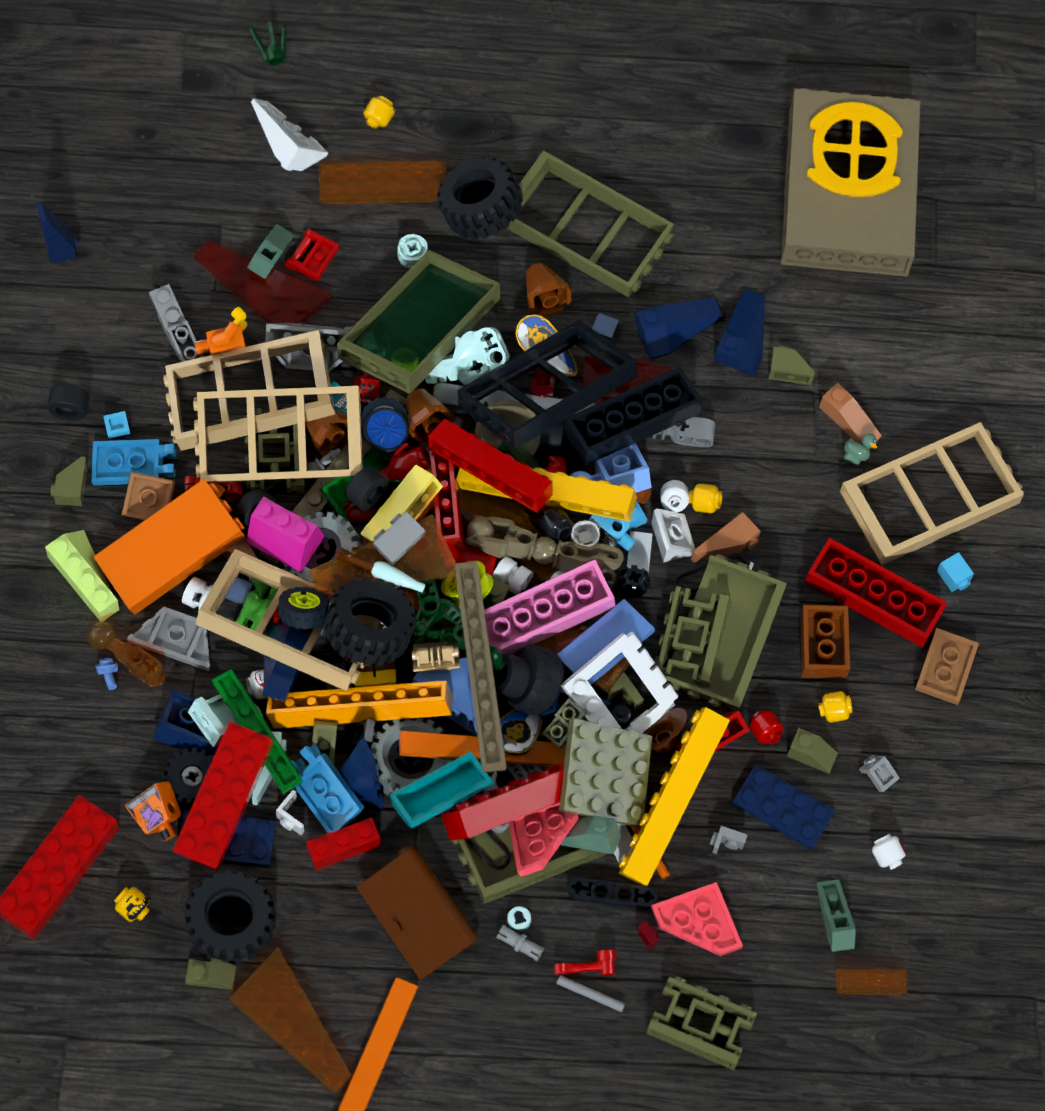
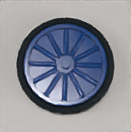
(386, 429)

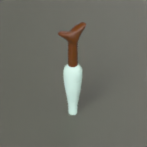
(380, 570)

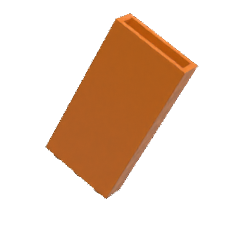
(170, 546)

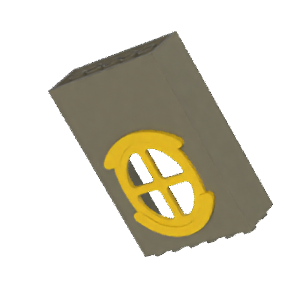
(850, 220)

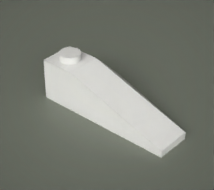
(285, 139)

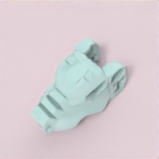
(468, 350)

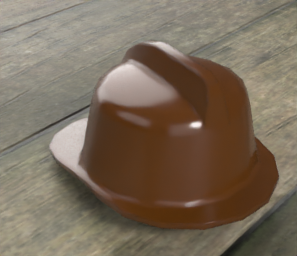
(667, 730)

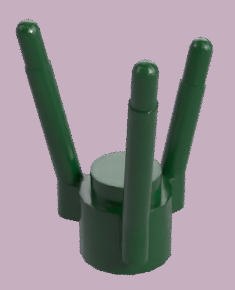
(274, 54)

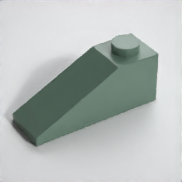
(594, 834)
(836, 916)

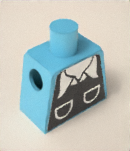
(613, 531)

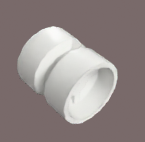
(585, 534)
(510, 574)
(193, 592)

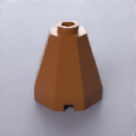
(546, 291)
(425, 414)
(328, 432)

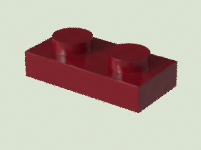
(542, 384)

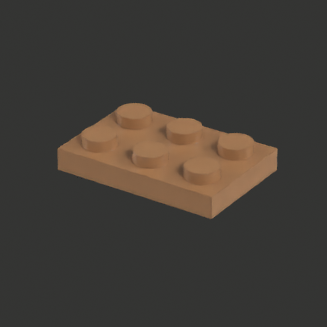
(947, 666)

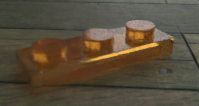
(871, 982)

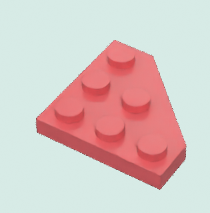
(539, 836)
(699, 919)

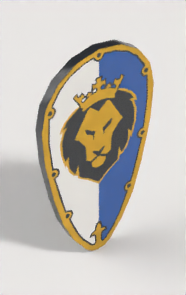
(533, 330)
(519, 731)

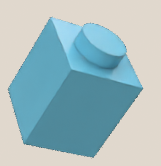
(955, 573)

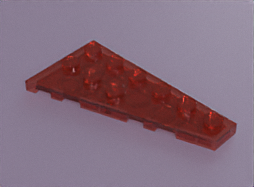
(274, 299)

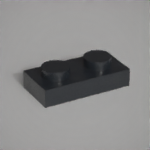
(361, 730)

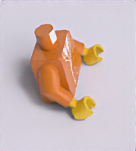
(225, 338)

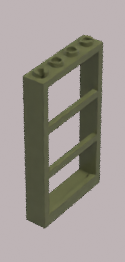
(588, 185)

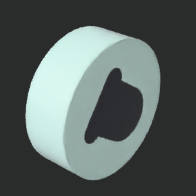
(519, 919)

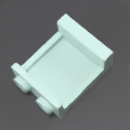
(212, 717)

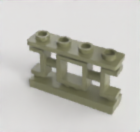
(291, 451)
(709, 639)
(693, 1039)

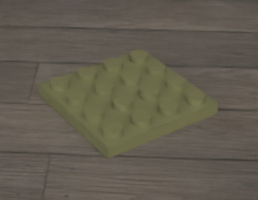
(605, 772)

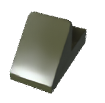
(629, 696)
(325, 738)
(211, 974)

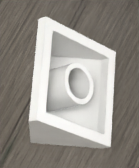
(672, 534)

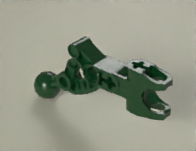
(445, 610)

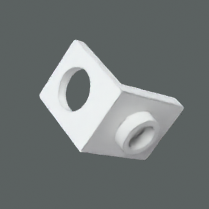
(287, 820)

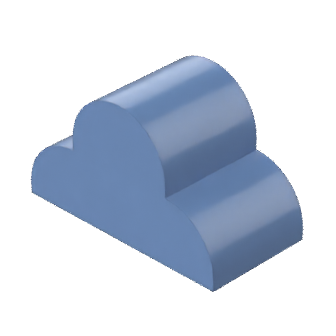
(458, 682)

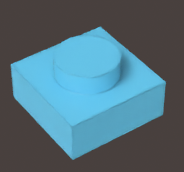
(116, 425)
(638, 517)

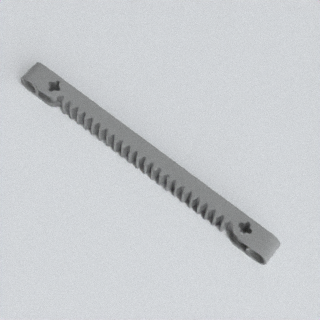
(697, 431)

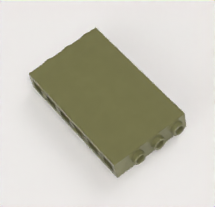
(750, 617)
(497, 883)

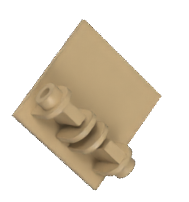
(435, 656)

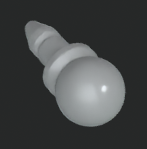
(325, 460)

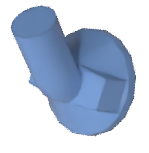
(106, 667)

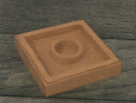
(146, 495)

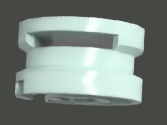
(411, 249)

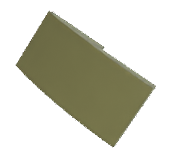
(558, 729)

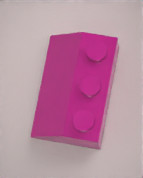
(283, 535)

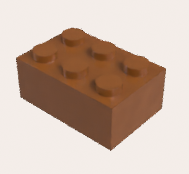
(824, 642)

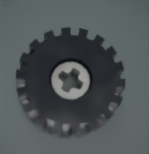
(179, 770)

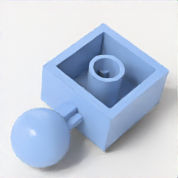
(622, 467)

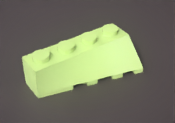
(76, 562)

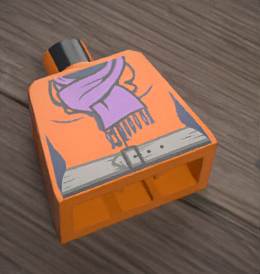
(156, 810)

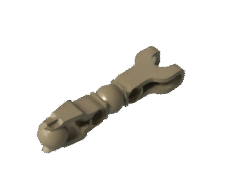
(544, 550)

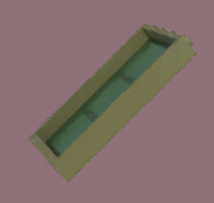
(418, 321)

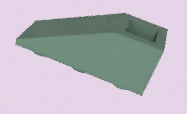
(270, 251)

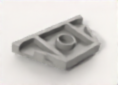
(175, 637)

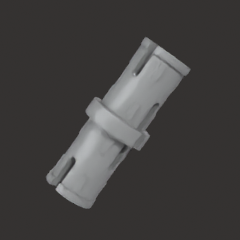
(520, 942)

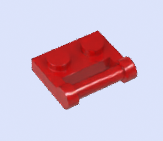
(318, 257)

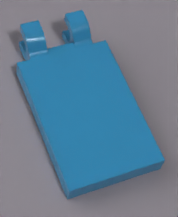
(117, 459)
(326, 790)

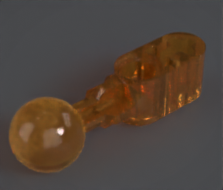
(104, 637)

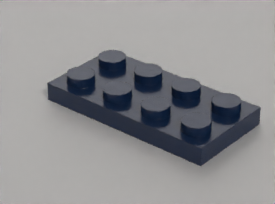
(783, 807)
(251, 842)

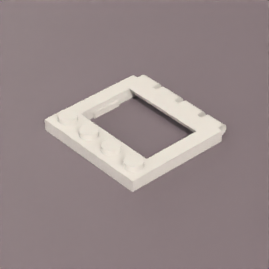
(584, 695)

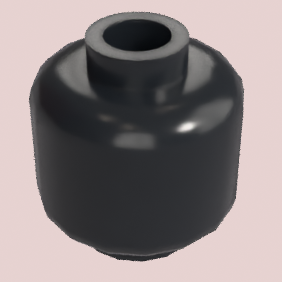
(556, 523)

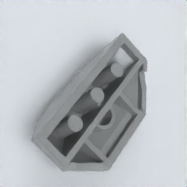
(302, 358)

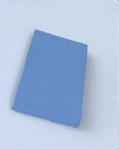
(618, 620)

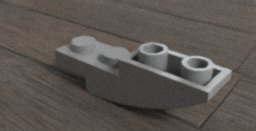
(174, 323)

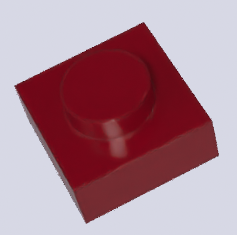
(648, 935)

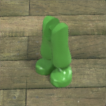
(254, 604)

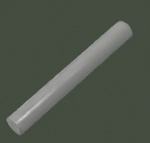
(590, 993)

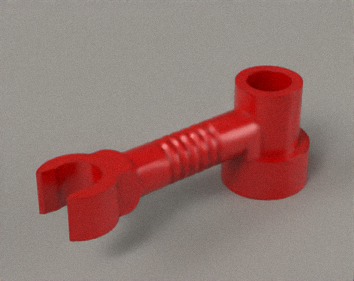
(233, 489)
(605, 965)

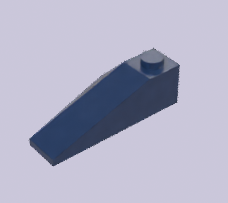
(56, 236)
(671, 325)
(743, 337)
(277, 676)
(177, 726)
(361, 776)

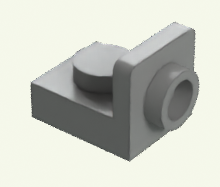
(880, 772)
(731, 838)

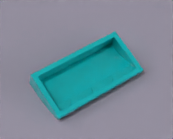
(440, 790)

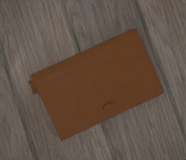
(429, 918)

